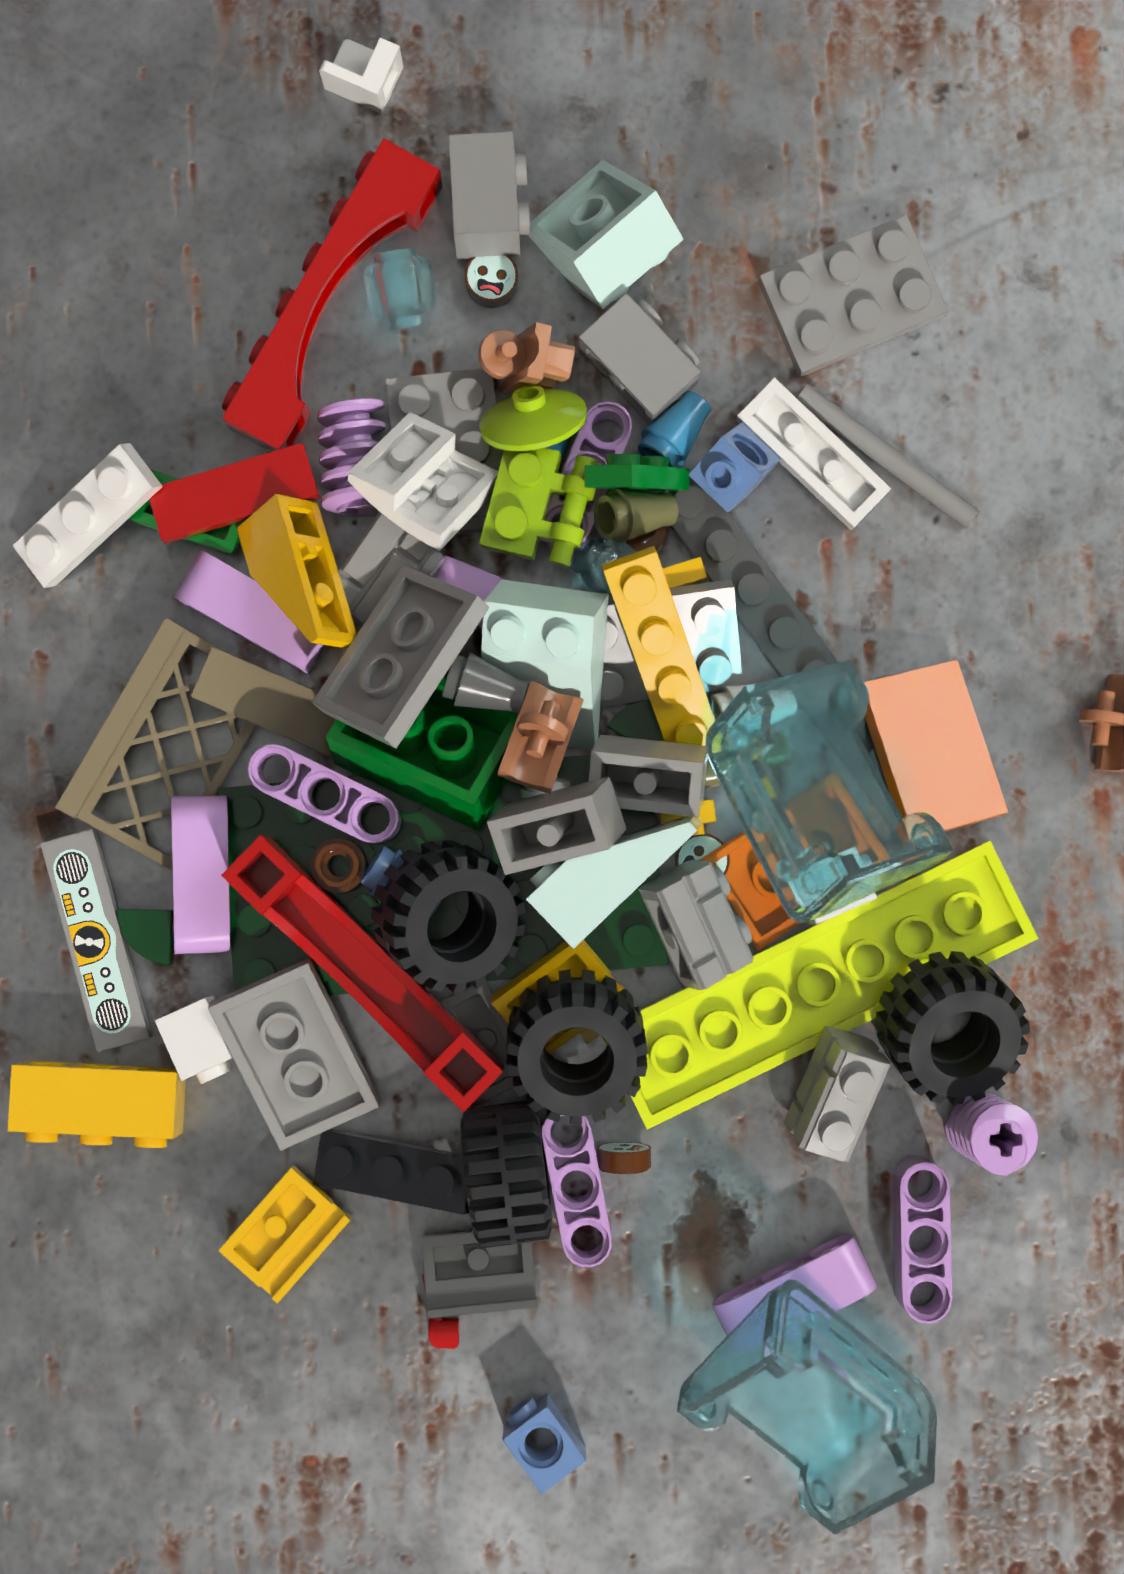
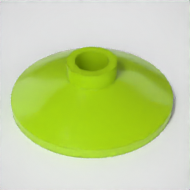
(533, 419)

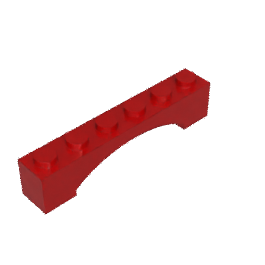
(390, 195)
(361, 967)

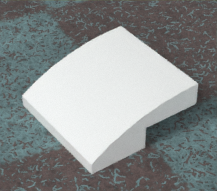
(423, 481)

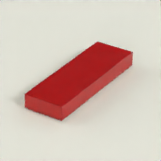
(231, 492)

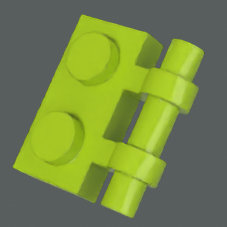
(522, 501)

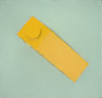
(296, 568)

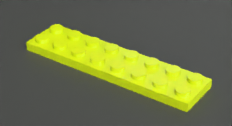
(823, 978)

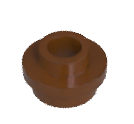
(321, 860)

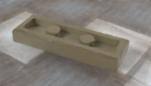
(263, 699)

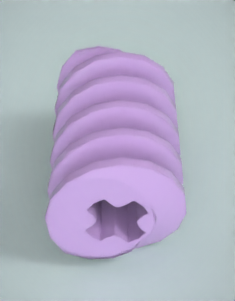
(347, 442)
(992, 1134)

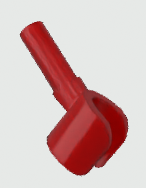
(443, 1332)

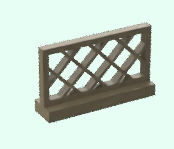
(120, 733)

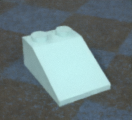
(552, 640)
(588, 888)

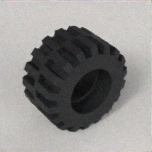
(479, 941)
(972, 1058)
(583, 1087)
(505, 1174)

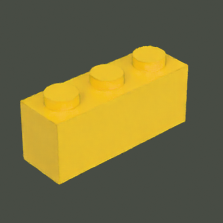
(96, 1102)

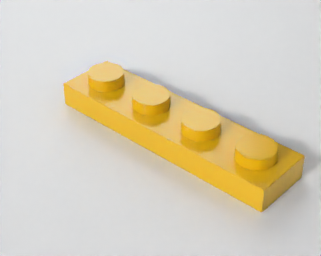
(660, 646)

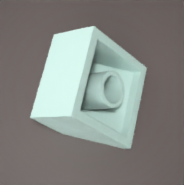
(605, 233)

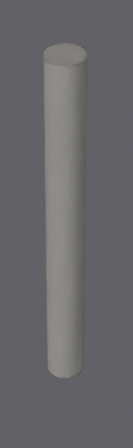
(888, 456)

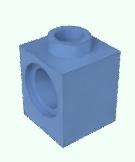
(734, 466)
(547, 1465)

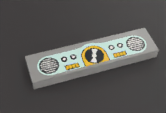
(95, 940)

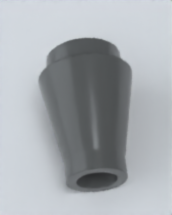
(482, 685)

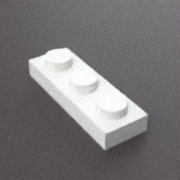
(814, 454)
(87, 515)

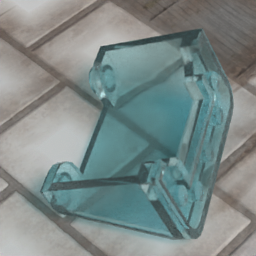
(814, 794)
(823, 1402)

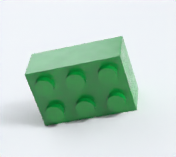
(442, 762)

